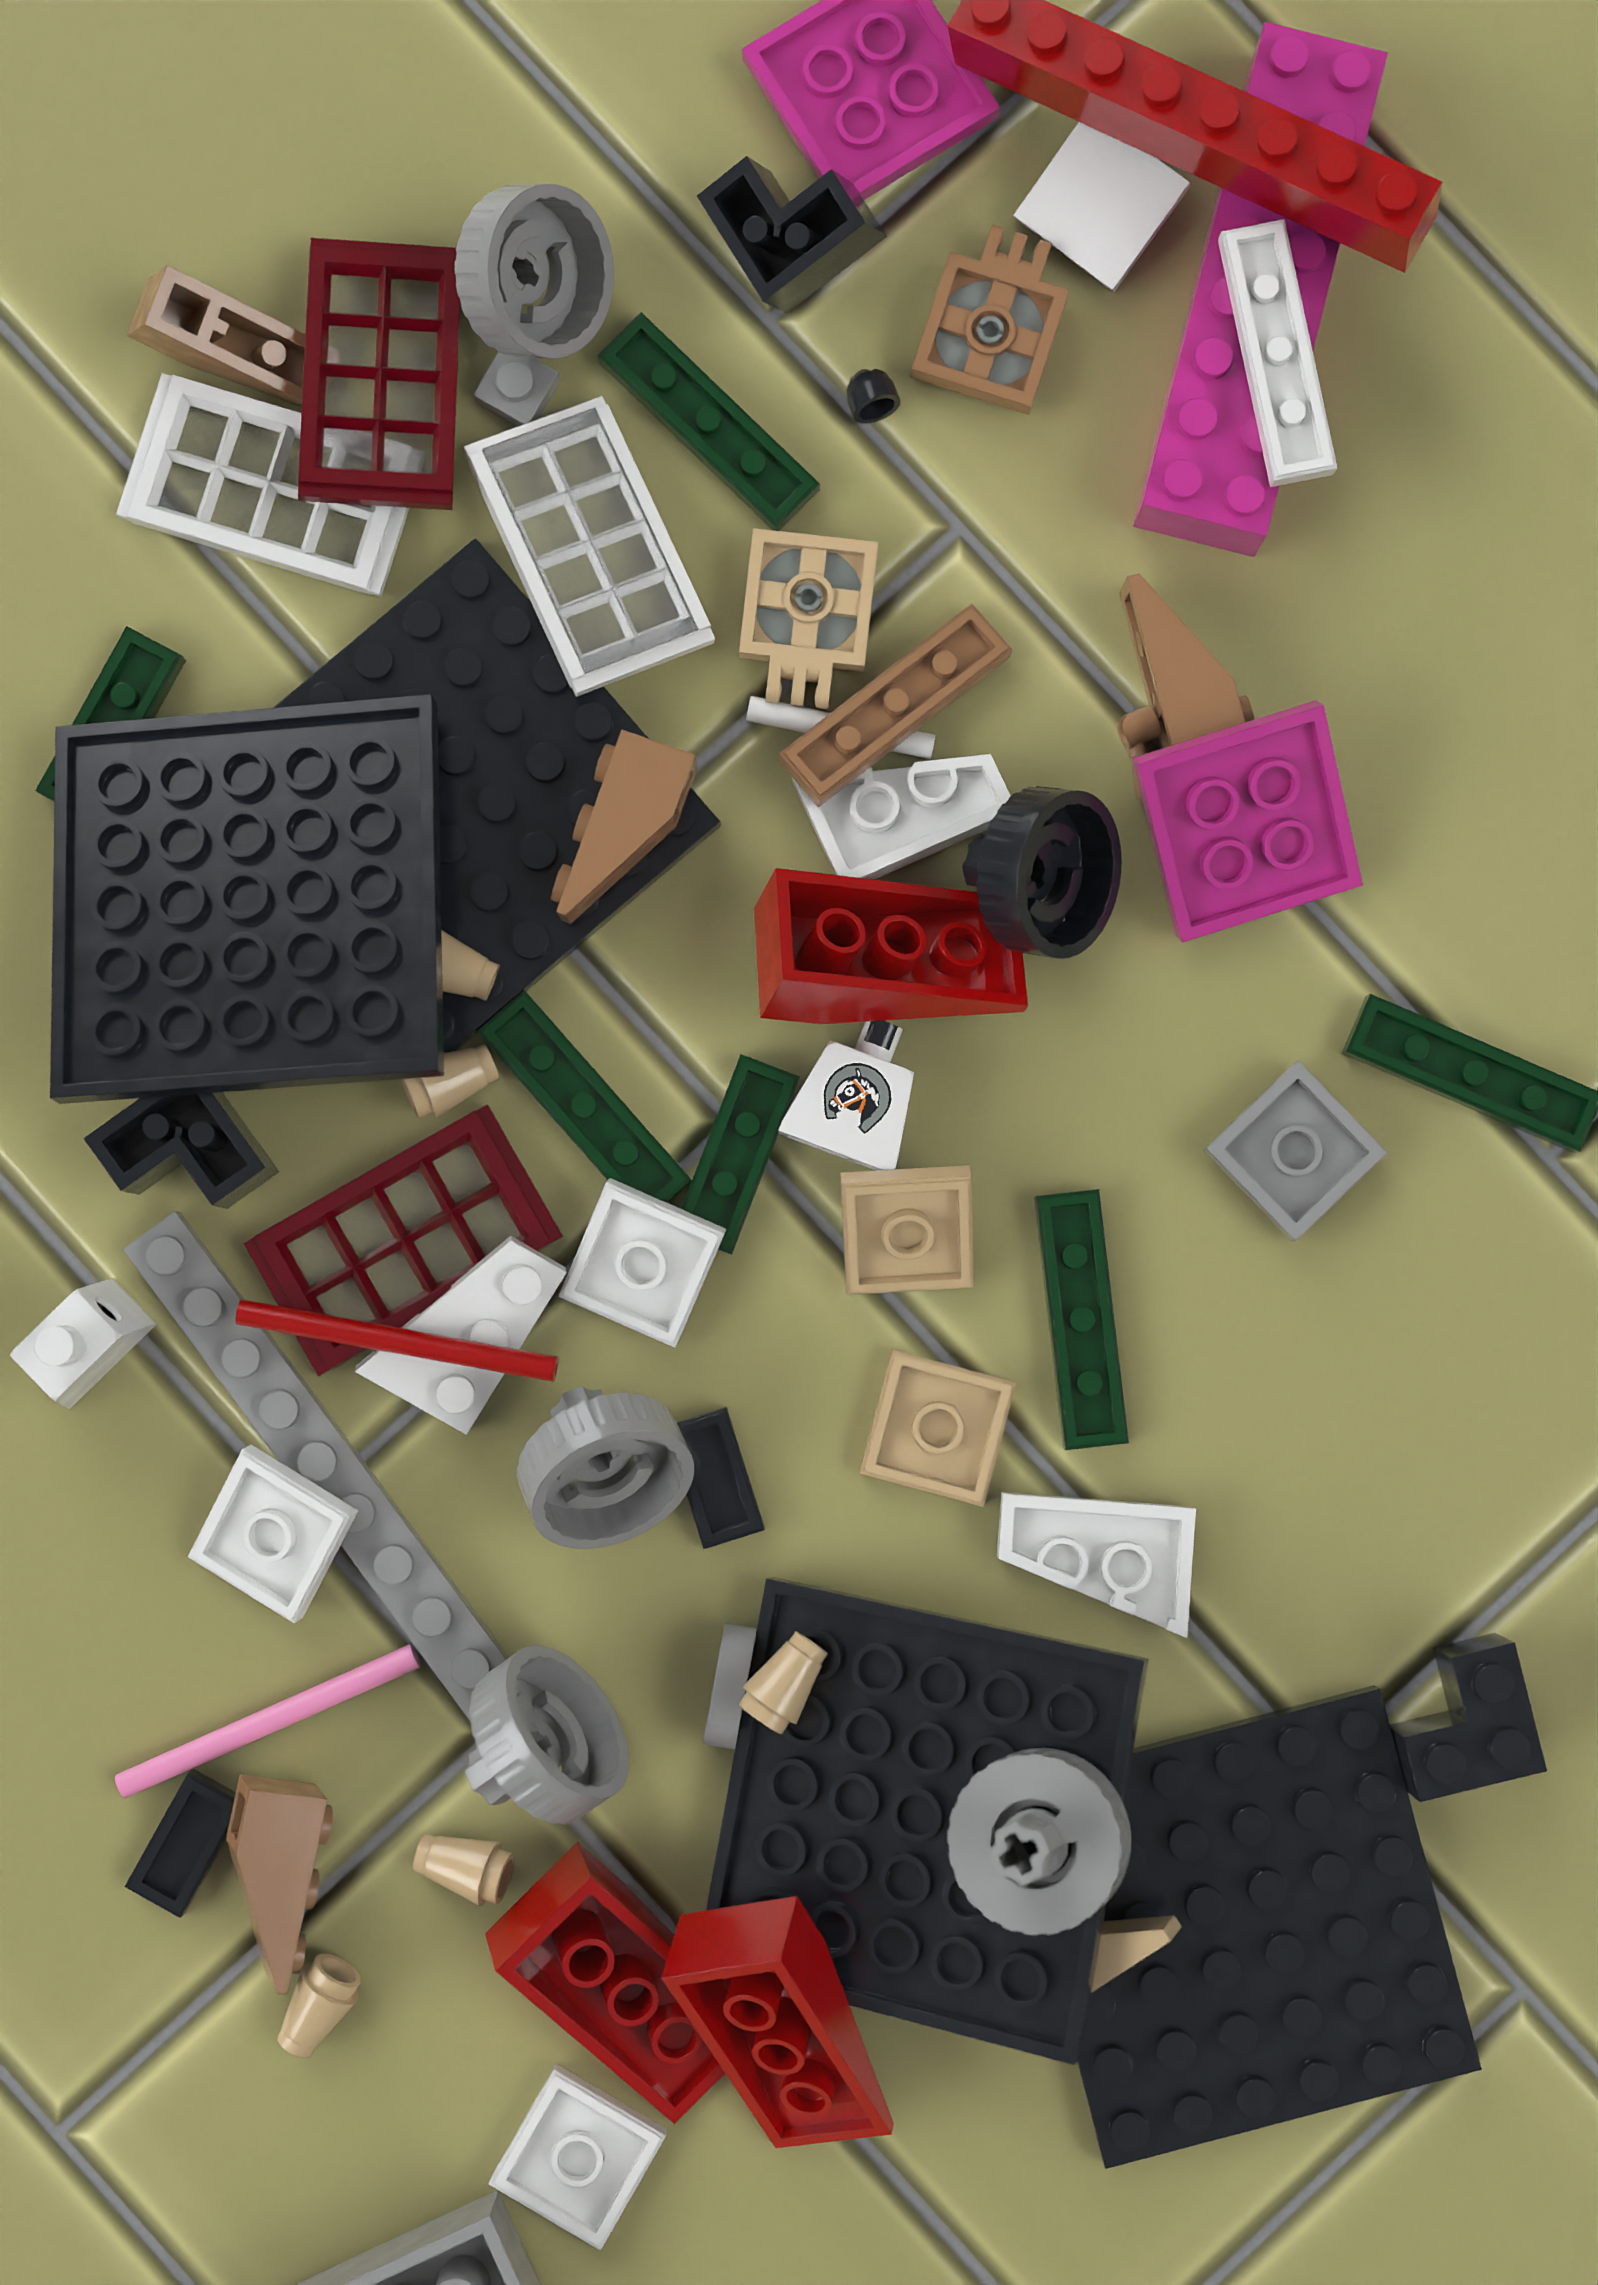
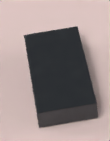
(721, 1486)
(184, 1844)

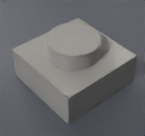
(517, 388)

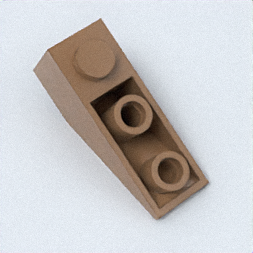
(634, 811)
(274, 1852)

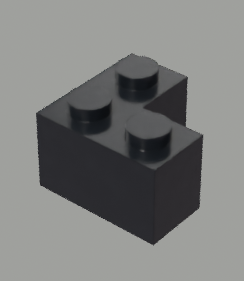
(788, 244)
(189, 1130)
(1485, 1731)

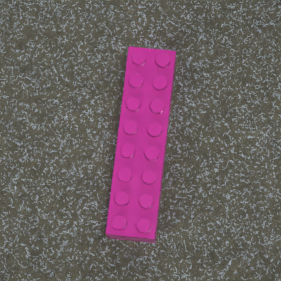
(1207, 455)

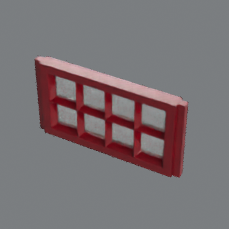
(379, 375)
(403, 1232)

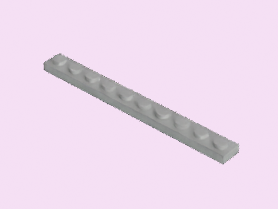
(314, 1446)

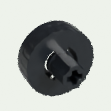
(1044, 846)

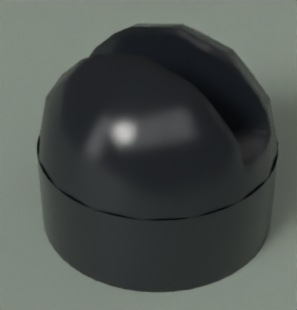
(872, 396)

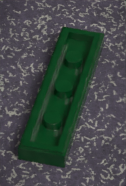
(709, 422)
(1472, 1073)
(581, 1100)
(1081, 1319)

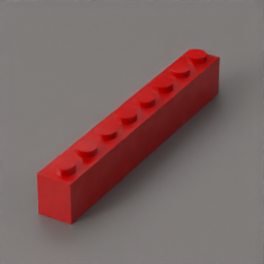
(1199, 125)

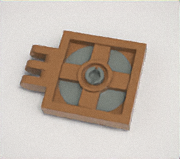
(992, 324)

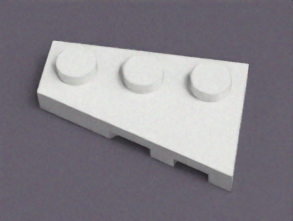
(488, 1305)

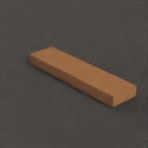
(894, 705)

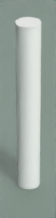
(803, 718)

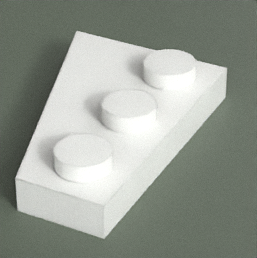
(905, 813)
(1107, 1549)

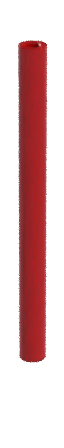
(397, 1340)

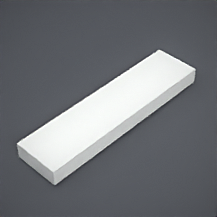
(1277, 353)

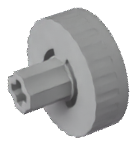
(506, 266)
(592, 1442)
(532, 1718)
(1022, 1888)

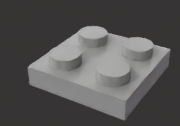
(1295, 1151)

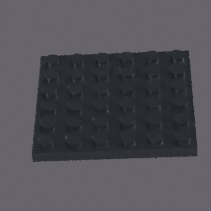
(511, 769)
(247, 901)
(863, 1795)
(1303, 1942)

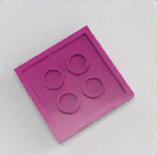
(869, 87)
(1248, 821)

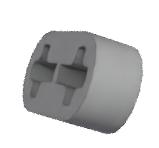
(727, 1689)

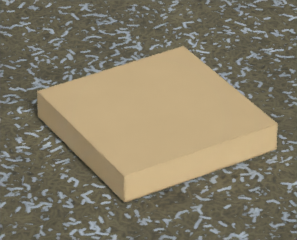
(907, 1229)
(937, 1428)

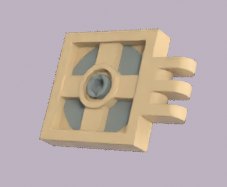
(807, 609)

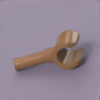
(1135, 730)

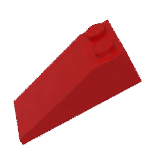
(878, 952)
(595, 1968)
(777, 2021)

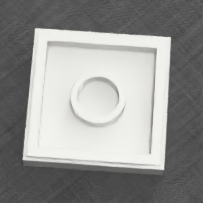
(1101, 203)
(642, 1262)
(272, 1533)
(578, 2156)

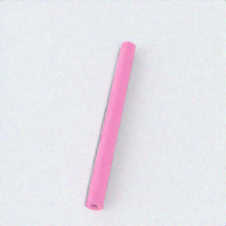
(267, 1721)

